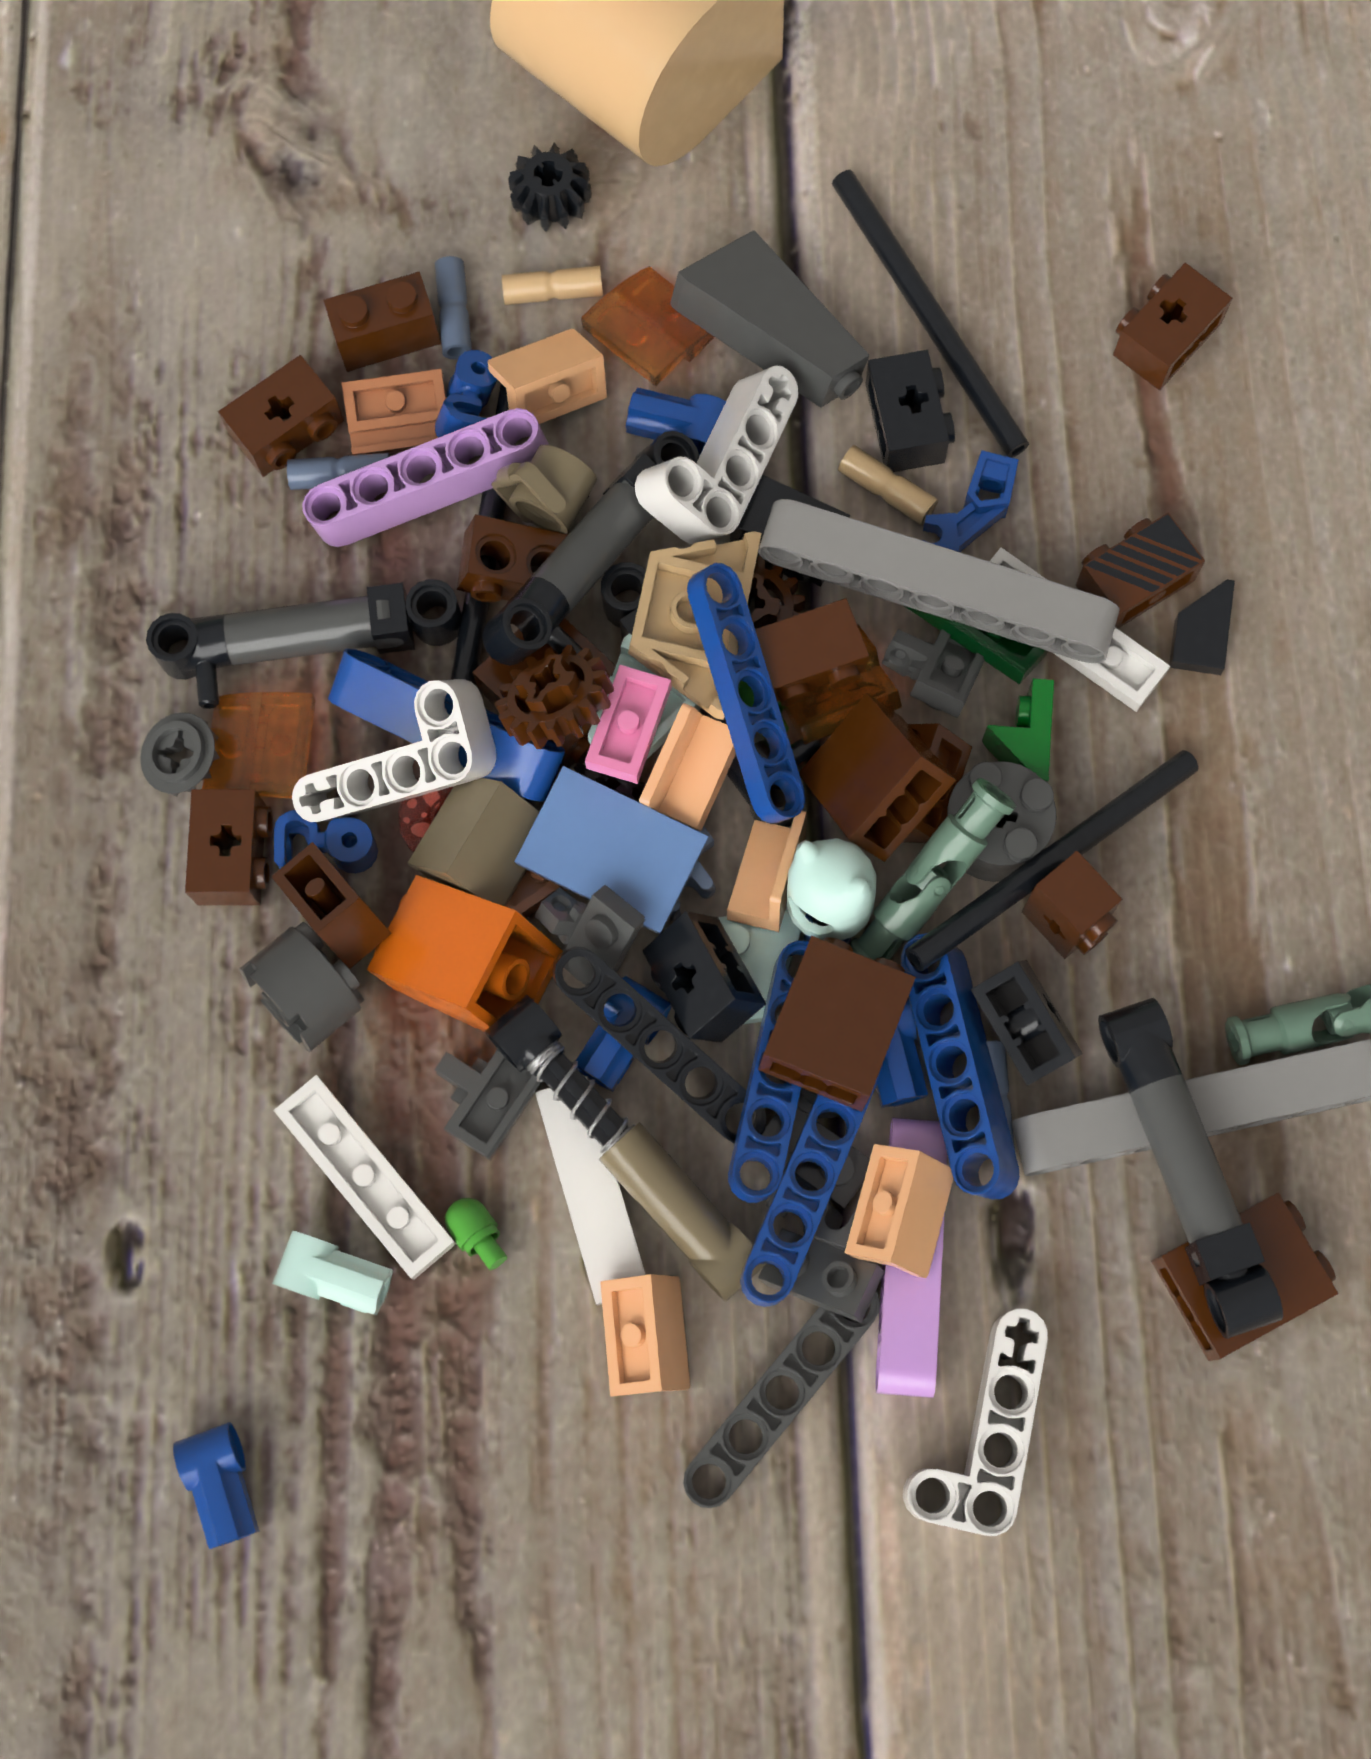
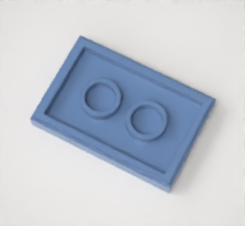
(602, 838)

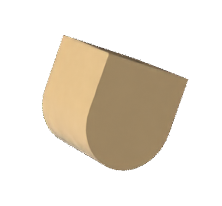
(645, 68)

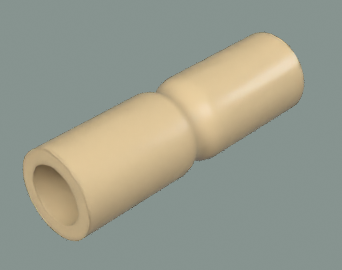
(544, 286)
(891, 487)

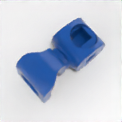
(466, 393)
(345, 840)

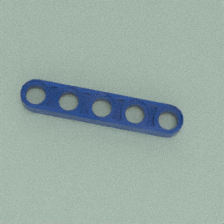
(751, 668)
(766, 1094)
(804, 1203)

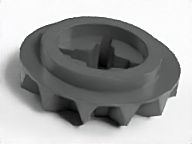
(171, 736)

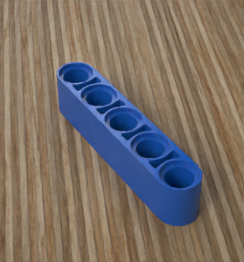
(387, 697)
(973, 1087)

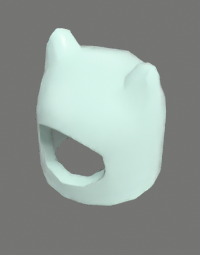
(833, 885)

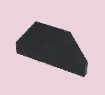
(1203, 632)

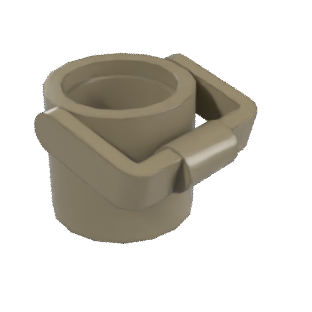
(547, 488)

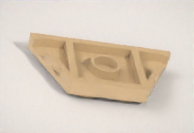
(665, 627)

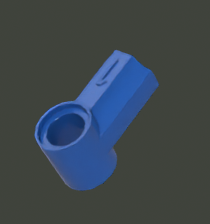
(656, 413)
(603, 1056)
(901, 1073)
(213, 1469)

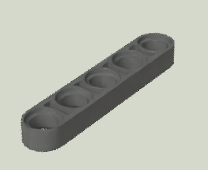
(770, 1419)

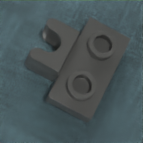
(828, 1274)

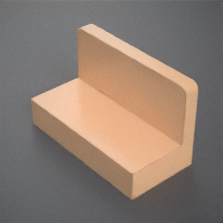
(552, 375)
(690, 768)
(762, 880)
(900, 1209)
(645, 1335)

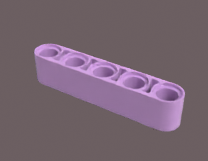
(401, 477)
(911, 1303)

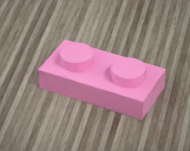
(629, 724)

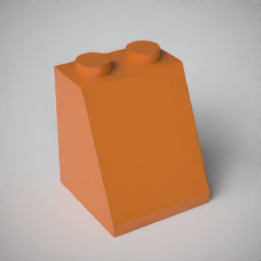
(463, 954)

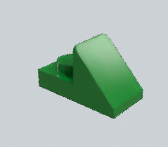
(1030, 744)

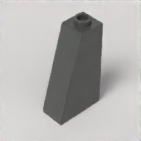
(770, 318)

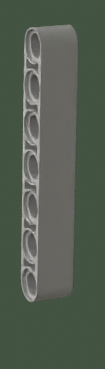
(939, 581)
(1223, 1101)

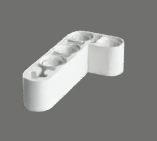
(712, 495)
(393, 769)
(990, 1419)

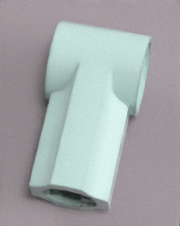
(319, 1269)

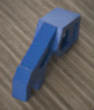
(957, 531)

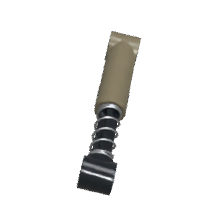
(630, 1152)

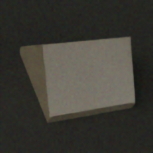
(477, 840)

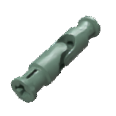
(925, 883)
(1290, 1025)

